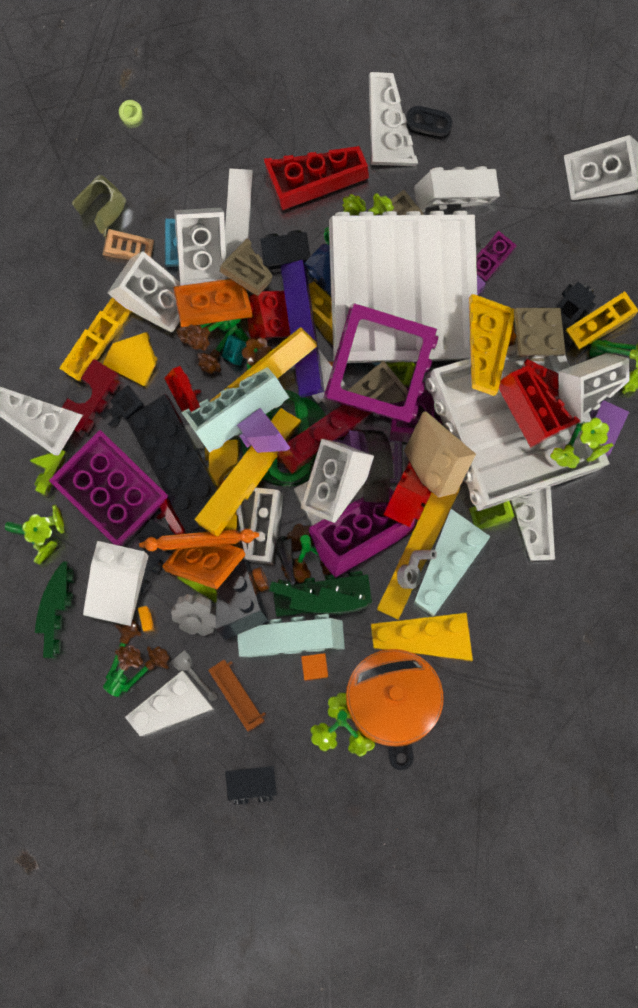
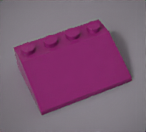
(109, 489)

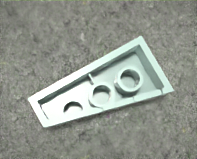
(218, 419)
(455, 551)
(292, 637)

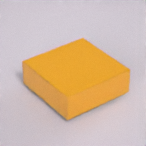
(146, 619)

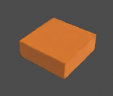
(314, 667)

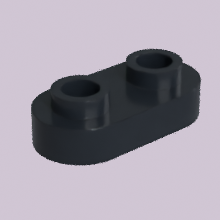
(430, 118)
(407, 750)

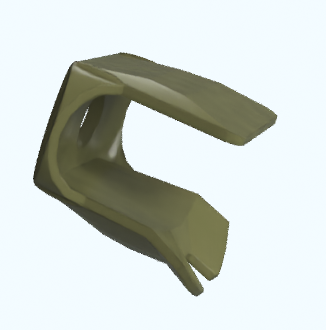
(110, 212)

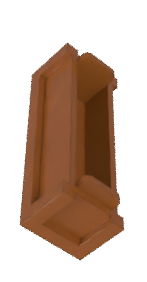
(236, 695)

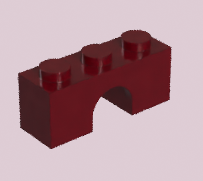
(103, 382)

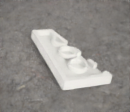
(388, 130)
(39, 420)
(536, 524)

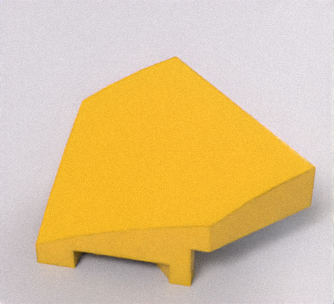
(132, 358)

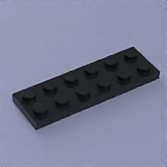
(174, 460)

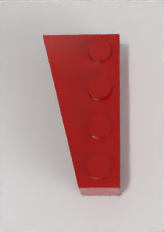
(315, 174)

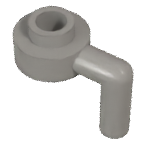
(410, 575)

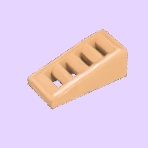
(129, 238)

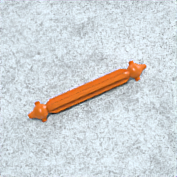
(198, 540)

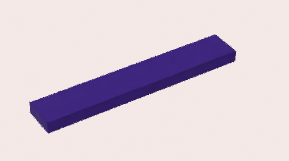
(301, 315)

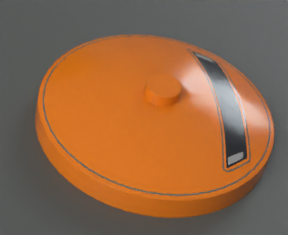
(394, 697)

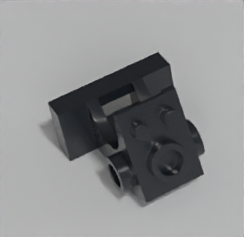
(582, 297)

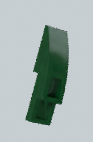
(54, 599)
(329, 601)

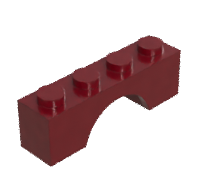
(331, 427)

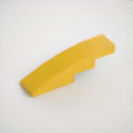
(95, 339)

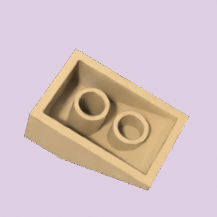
(438, 456)

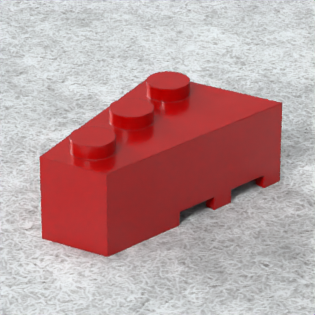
(534, 406)
(407, 498)

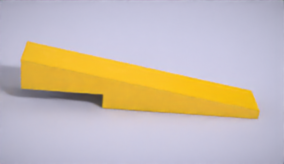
(243, 479)
(421, 539)

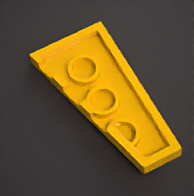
(489, 341)
(433, 636)

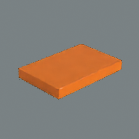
(211, 302)
(205, 564)

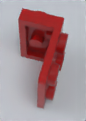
(268, 315)

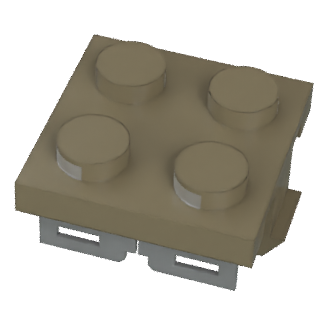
(538, 333)

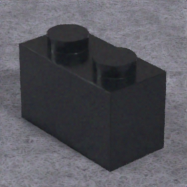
(284, 249)
(251, 783)

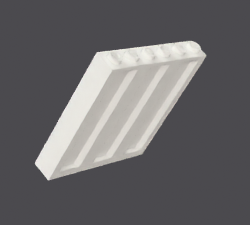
(408, 269)
(483, 422)

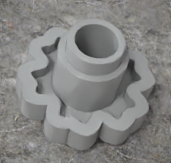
(195, 614)

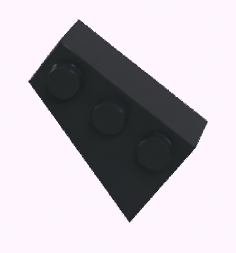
(239, 603)

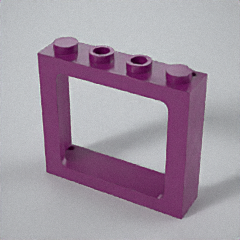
(337, 394)

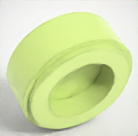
(130, 112)

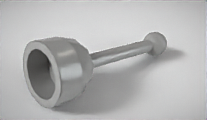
(183, 663)

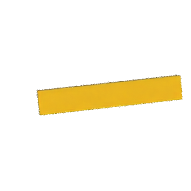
(281, 357)

